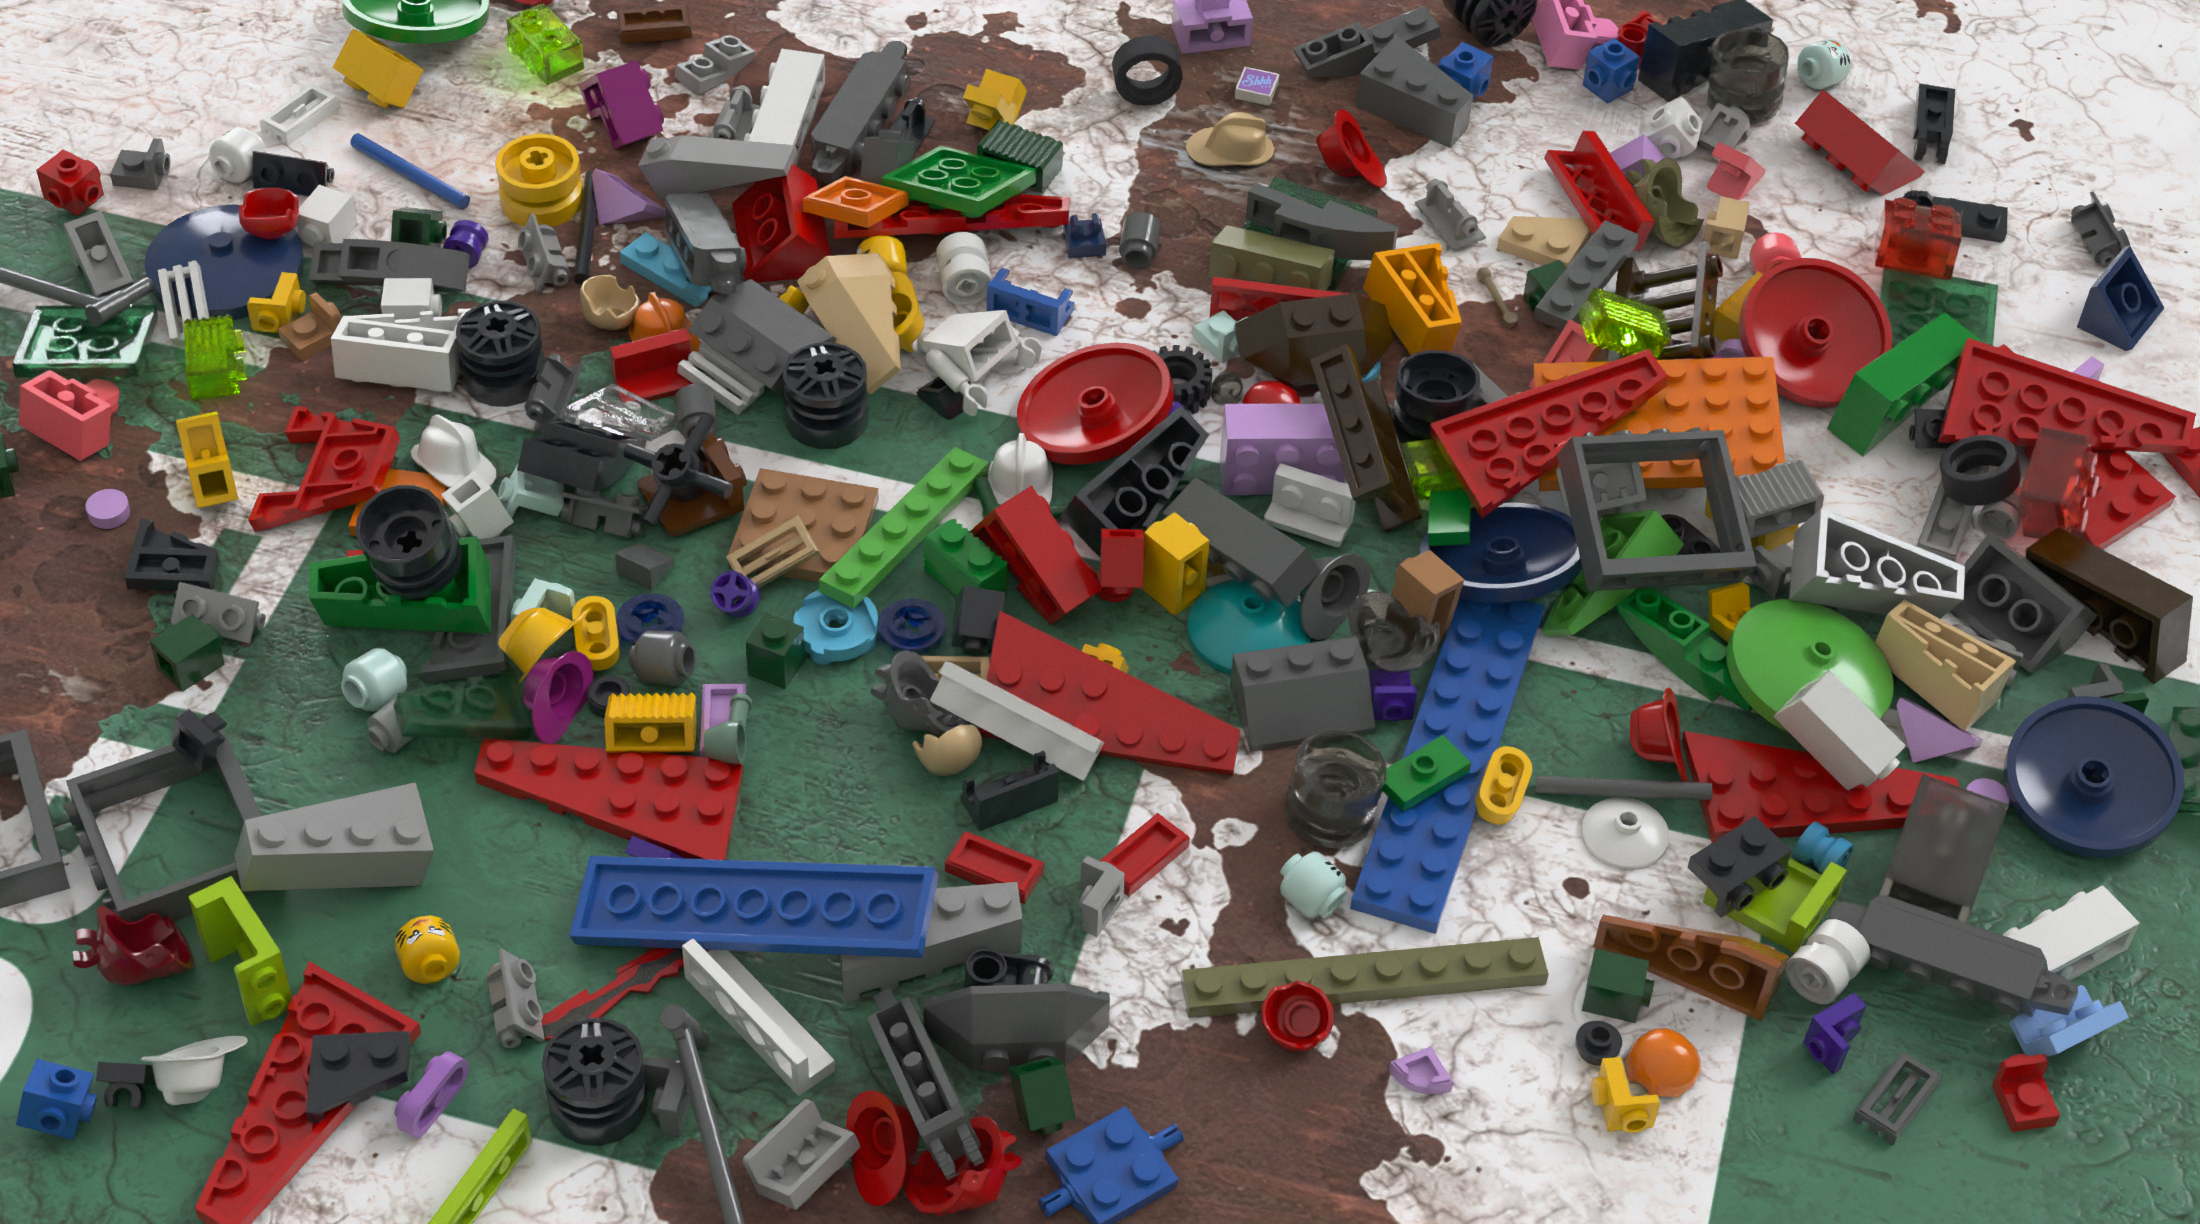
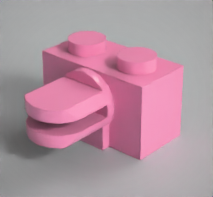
(1569, 31)

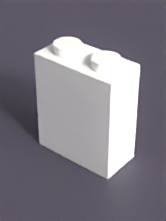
(1841, 732)

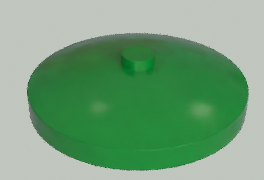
(417, 19)

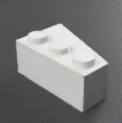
(398, 351)

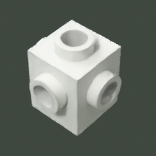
(1674, 129)

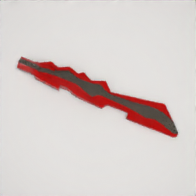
(636, 976)

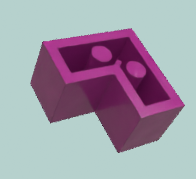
(623, 103)

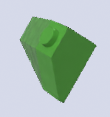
(1624, 537)

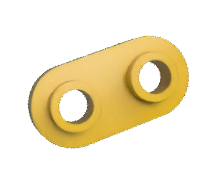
(596, 632)
(1503, 788)

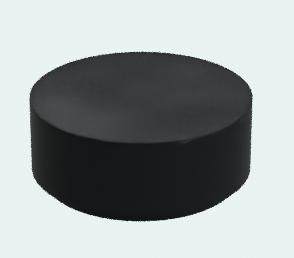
(600, 691)

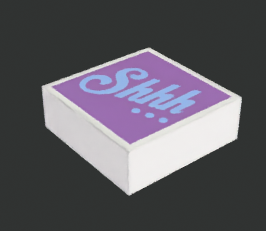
(1257, 86)

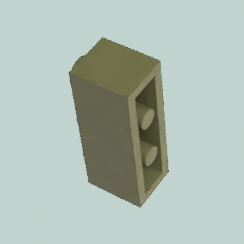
(1270, 259)

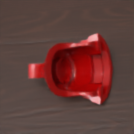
(973, 1184)

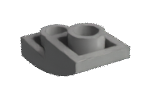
(719, 63)

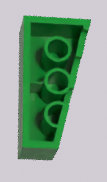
(1899, 383)
(350, 596)

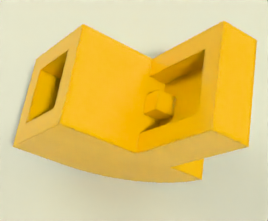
(994, 99)
(207, 459)

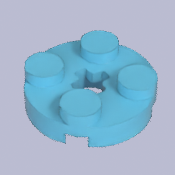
(842, 643)

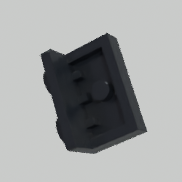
(1741, 865)

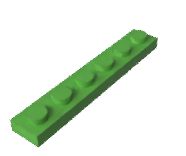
(902, 528)

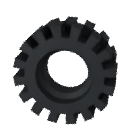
(1193, 370)

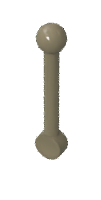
(1509, 318)

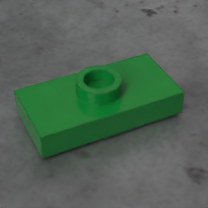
(1424, 772)

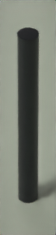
(586, 231)

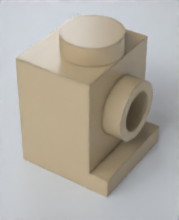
(1726, 227)

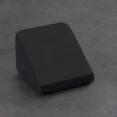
(942, 398)

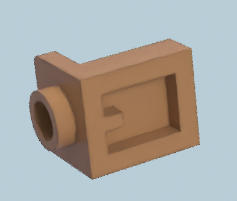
(313, 330)

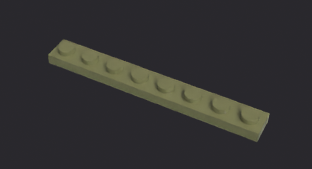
(1369, 975)

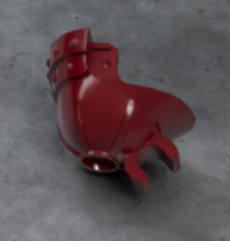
(133, 950)

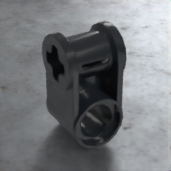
(1005, 969)

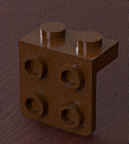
(707, 508)

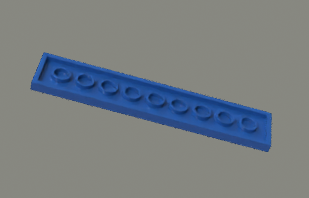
(1468, 703)

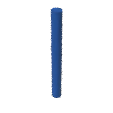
(410, 171)

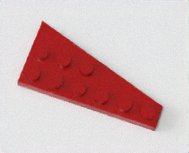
(920, 218)
(2018, 395)
(1517, 438)
(2124, 496)
(1107, 703)
(1791, 790)
(656, 797)
(274, 1132)

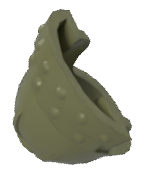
(1662, 195)

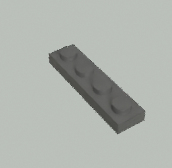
(1589, 269)

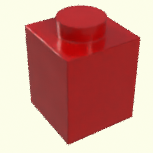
(1121, 560)

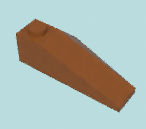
(1709, 963)

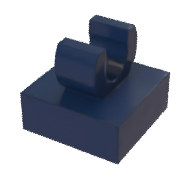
(1084, 237)

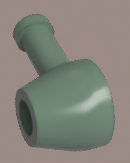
(728, 740)

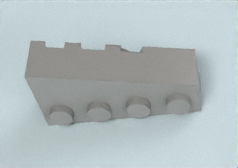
(1867, 570)

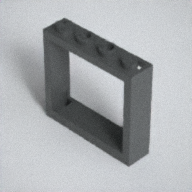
(1659, 571)
(136, 778)
(49, 873)

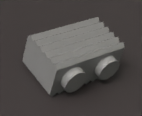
(1778, 497)

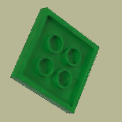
(960, 180)

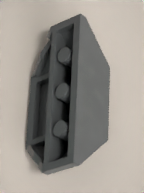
(1016, 1023)

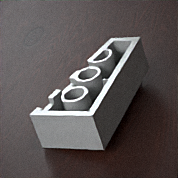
(338, 844)
(959, 924)

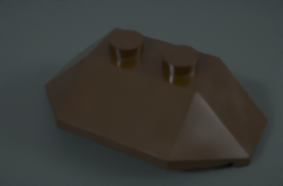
(1293, 332)

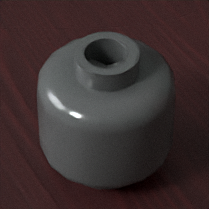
(663, 658)

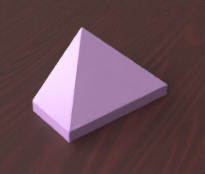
(620, 201)
(1931, 734)

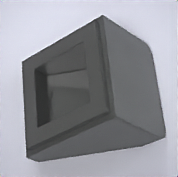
(643, 564)

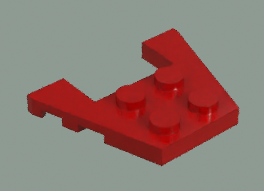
(343, 471)

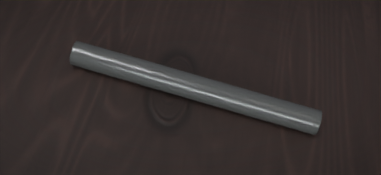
(1623, 787)

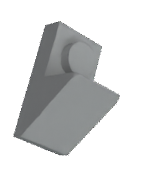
(97, 254)

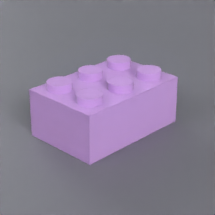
(1270, 434)

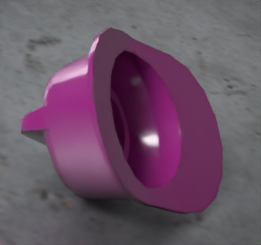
(556, 693)

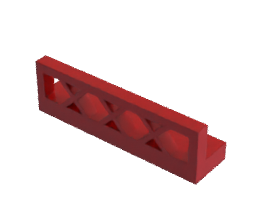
(1607, 187)
(1247, 298)

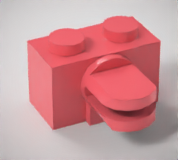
(69, 412)

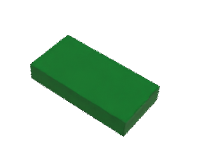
(1449, 518)

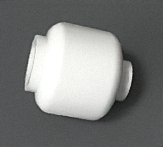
(233, 154)

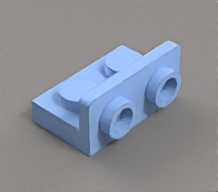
(2054, 1032)

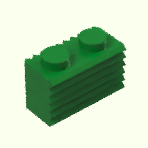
(962, 560)

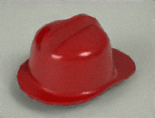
(1348, 152)
(1657, 733)
(886, 1142)

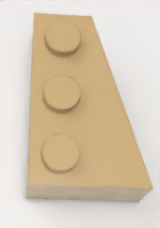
(1943, 663)

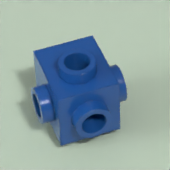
(1468, 68)
(1610, 70)
(56, 1099)

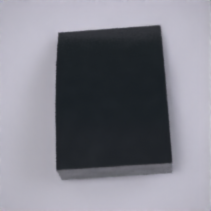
(576, 455)

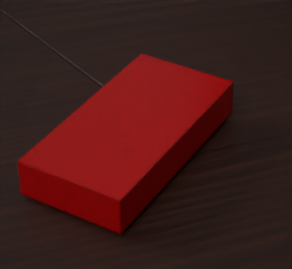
(1147, 852)
(990, 863)

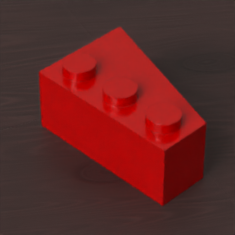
(1038, 555)

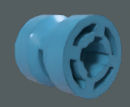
(1819, 848)

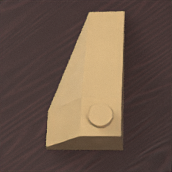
(857, 308)

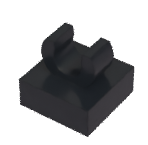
(198, 738)
(123, 1077)

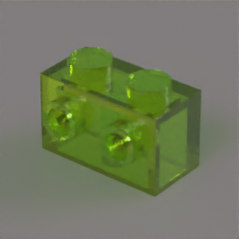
(544, 44)

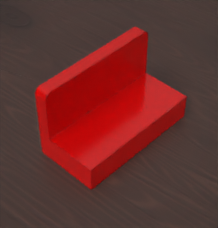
(651, 365)

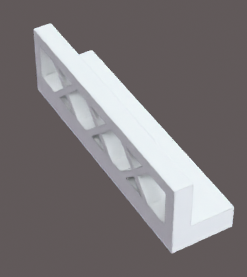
(1016, 720)
(757, 1017)

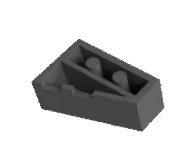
(1414, 94)

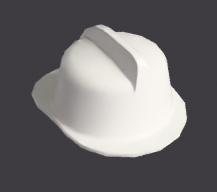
(451, 453)
(1019, 466)
(192, 1070)

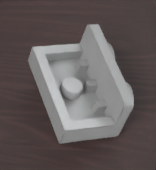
(798, 1156)

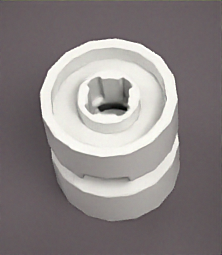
(963, 268)
(1827, 961)

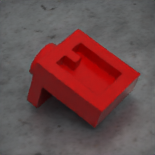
(2024, 1093)

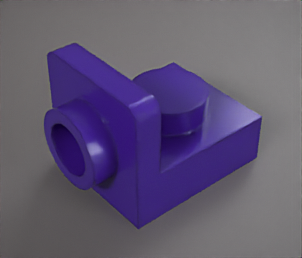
(1392, 695)
(1832, 1030)

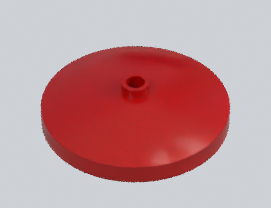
(1816, 325)
(1095, 402)

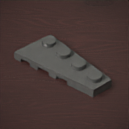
(478, 654)

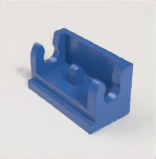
(1029, 306)

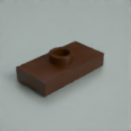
(654, 24)

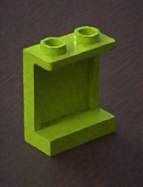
(1793, 908)
(230, 925)

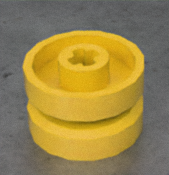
(539, 178)

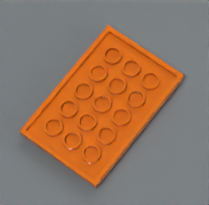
(1701, 393)

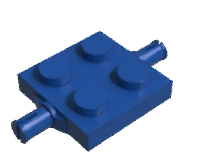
(1111, 1169)

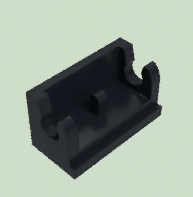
(1011, 794)

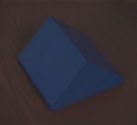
(2121, 303)

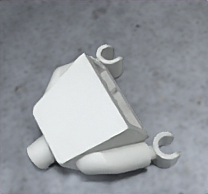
(970, 346)

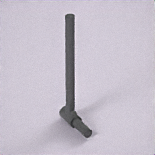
(98, 309)
(688, 1039)

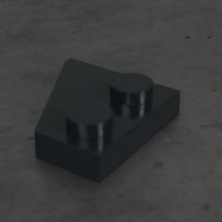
(164, 560)
(355, 1068)

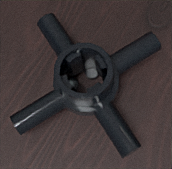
(678, 471)

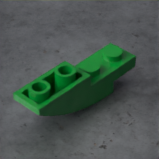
(1681, 643)

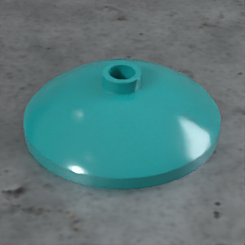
(1237, 620)

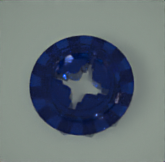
(644, 609)
(918, 614)

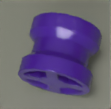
(469, 238)
(726, 590)

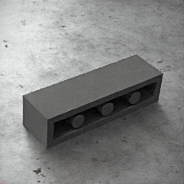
(1246, 544)

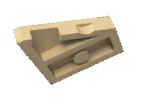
(1544, 239)

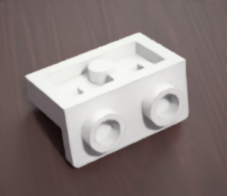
(1310, 506)

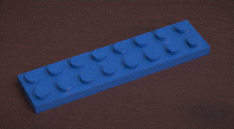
(756, 906)

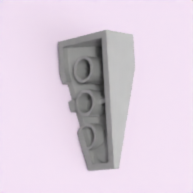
(707, 164)

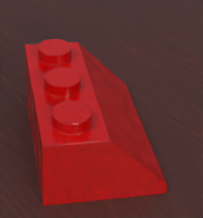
(1855, 146)
(776, 231)

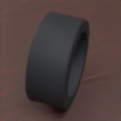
(1144, 49)
(1986, 487)

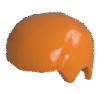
(1663, 1063)

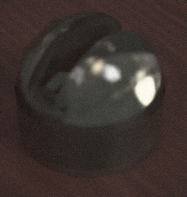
(1226, 389)

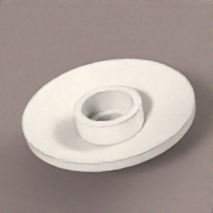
(1624, 846)

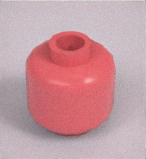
(1771, 251)

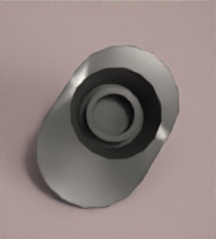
(1332, 592)

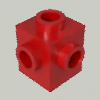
(70, 182)

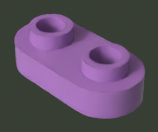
(433, 1093)

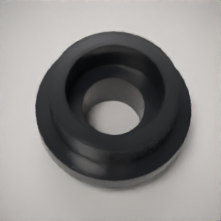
(1594, 1051)

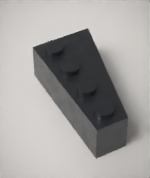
(1680, 52)
(1138, 482)

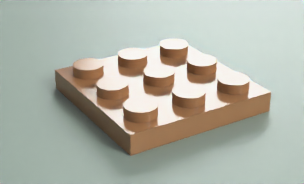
(832, 512)

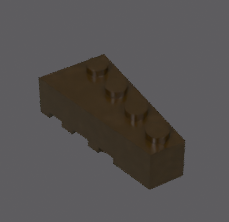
(2134, 609)

